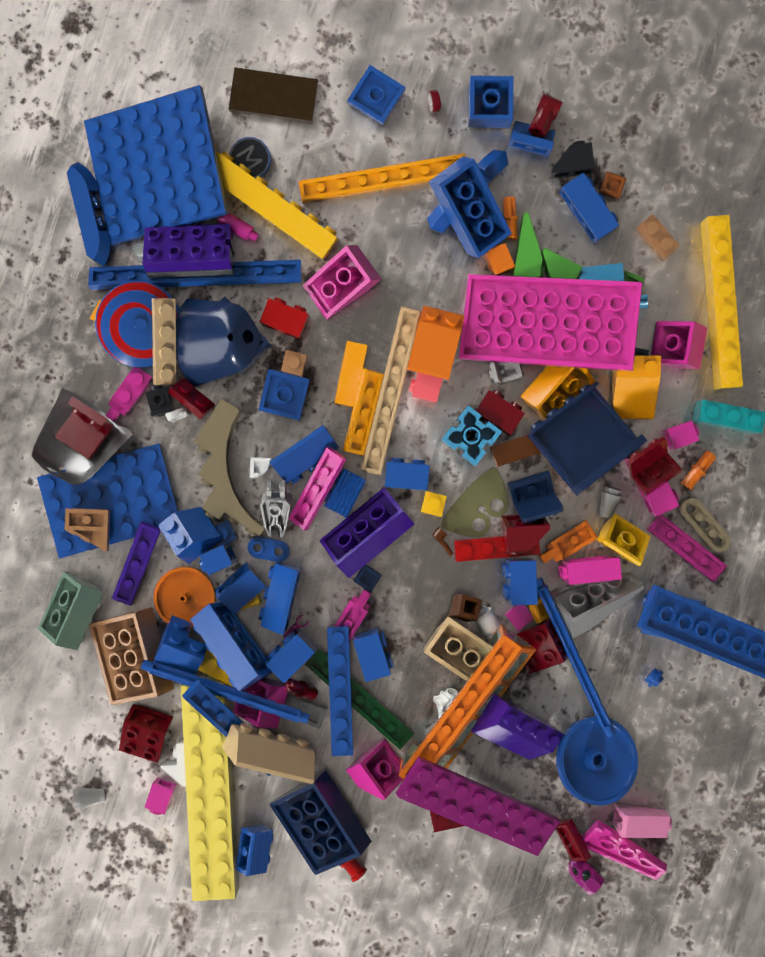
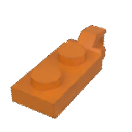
(569, 542)

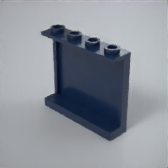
(584, 438)

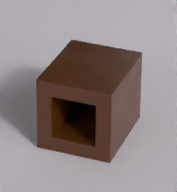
(465, 608)

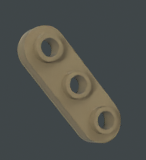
(712, 527)

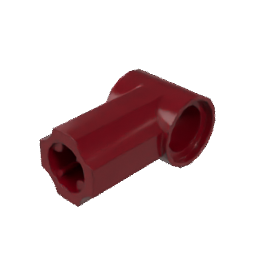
(546, 113)

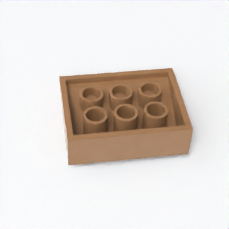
(121, 648)

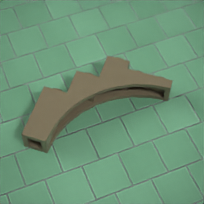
(223, 500)

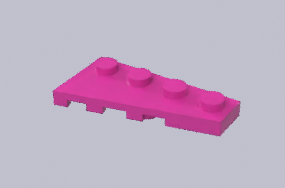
(608, 843)

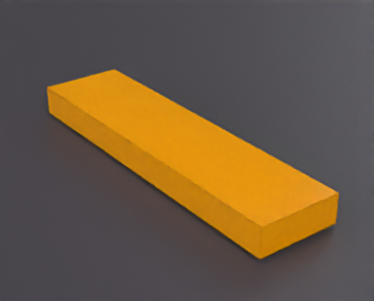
(363, 412)

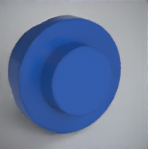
(654, 678)

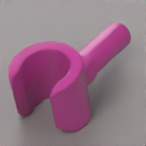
(296, 626)

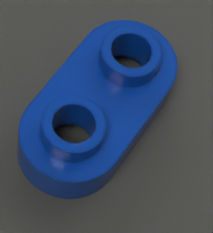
(268, 549)

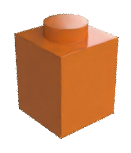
(499, 260)

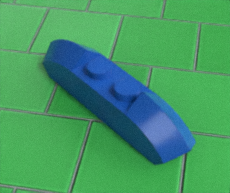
(491, 167)
(83, 191)

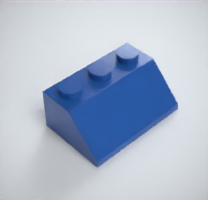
(303, 455)
(279, 597)

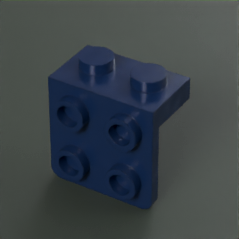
(534, 497)

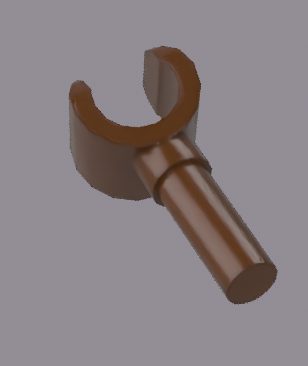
(439, 535)

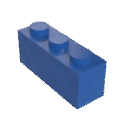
(589, 208)

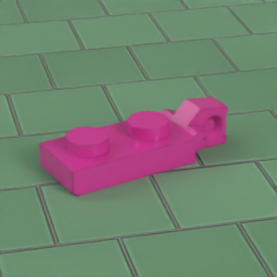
(128, 393)
(354, 613)

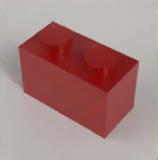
(285, 318)

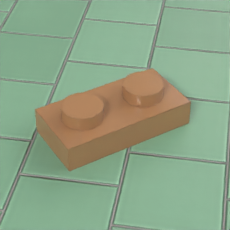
(657, 237)

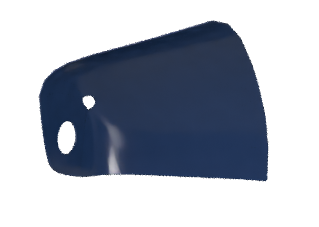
(203, 340)

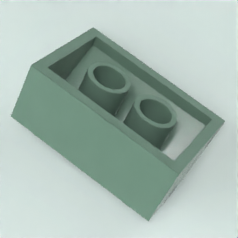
(70, 611)

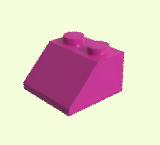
(679, 343)
(268, 689)

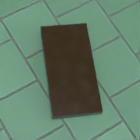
(273, 95)

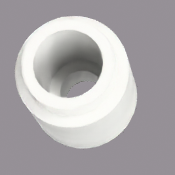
(487, 621)

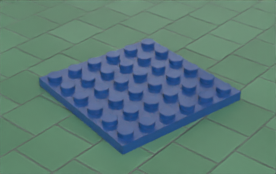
(156, 165)

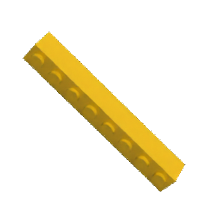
(274, 207)
(721, 302)

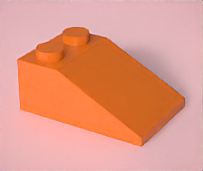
(435, 342)

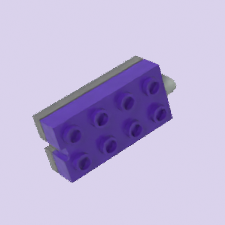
(186, 251)

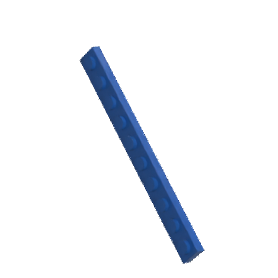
(243, 273)

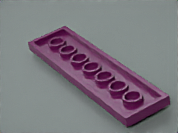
(477, 806)

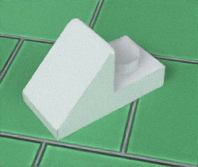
(176, 768)

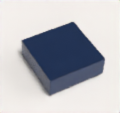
(367, 578)

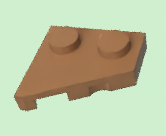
(89, 525)

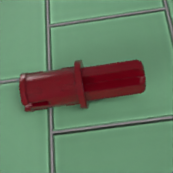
(301, 689)

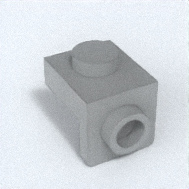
(505, 372)

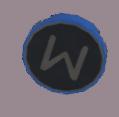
(252, 154)

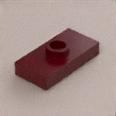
(572, 840)

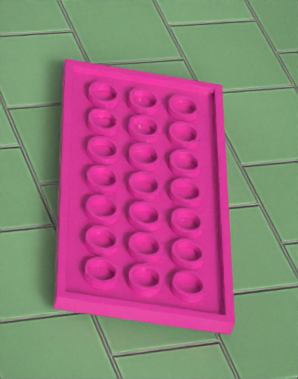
(551, 321)

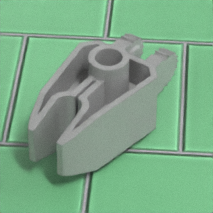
(275, 507)

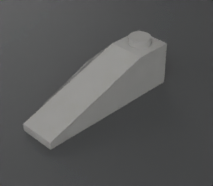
(590, 603)

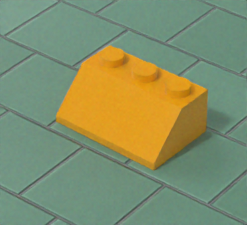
(554, 387)

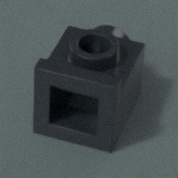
(164, 406)

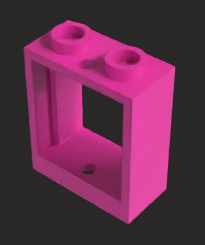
(590, 569)

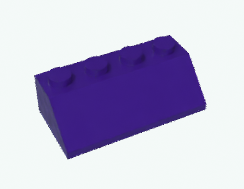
(366, 532)
(516, 729)

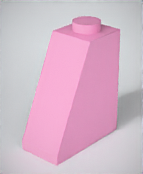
(640, 821)

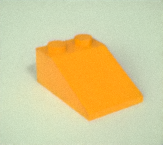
(637, 390)

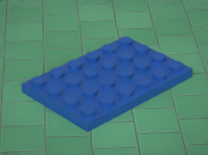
(128, 484)

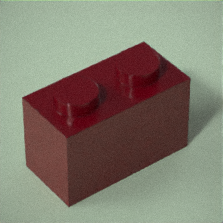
(500, 412)

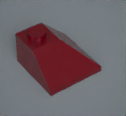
(521, 536)

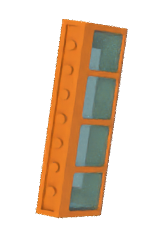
(455, 725)

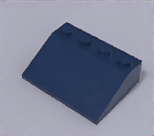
(321, 823)

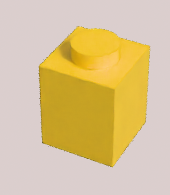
(433, 503)

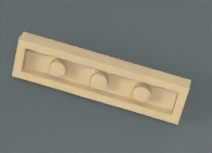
(164, 340)

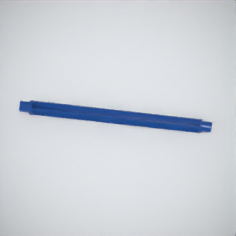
(576, 661)
(226, 691)

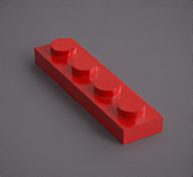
(486, 549)

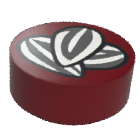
(434, 101)

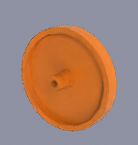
(183, 593)

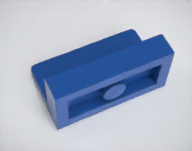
(523, 140)
(239, 588)

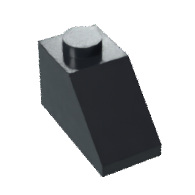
(574, 161)

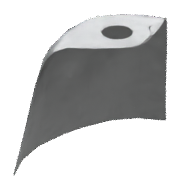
(55, 454)

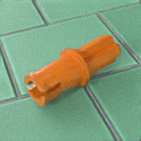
(510, 217)
(698, 470)

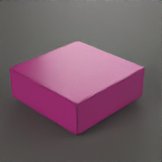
(519, 616)

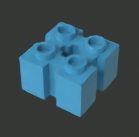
(484, 435)

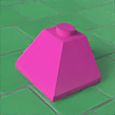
(377, 770)

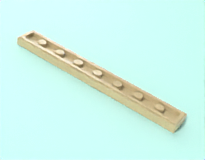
(391, 391)

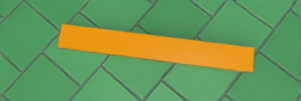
(374, 179)

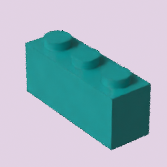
(728, 417)

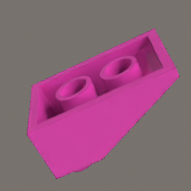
(341, 281)

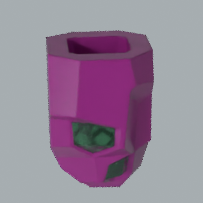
(585, 876)

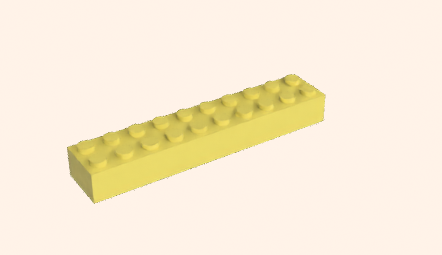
(209, 807)

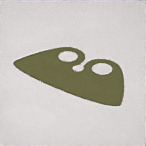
(479, 493)

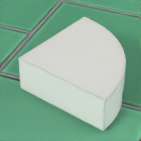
(178, 414)
(259, 466)

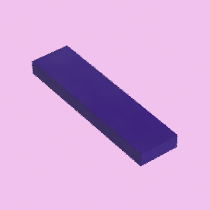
(136, 563)

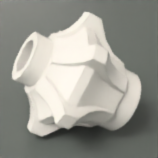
(444, 699)

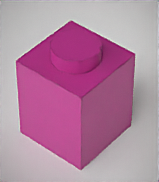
(681, 435)
(160, 796)

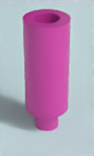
(239, 226)

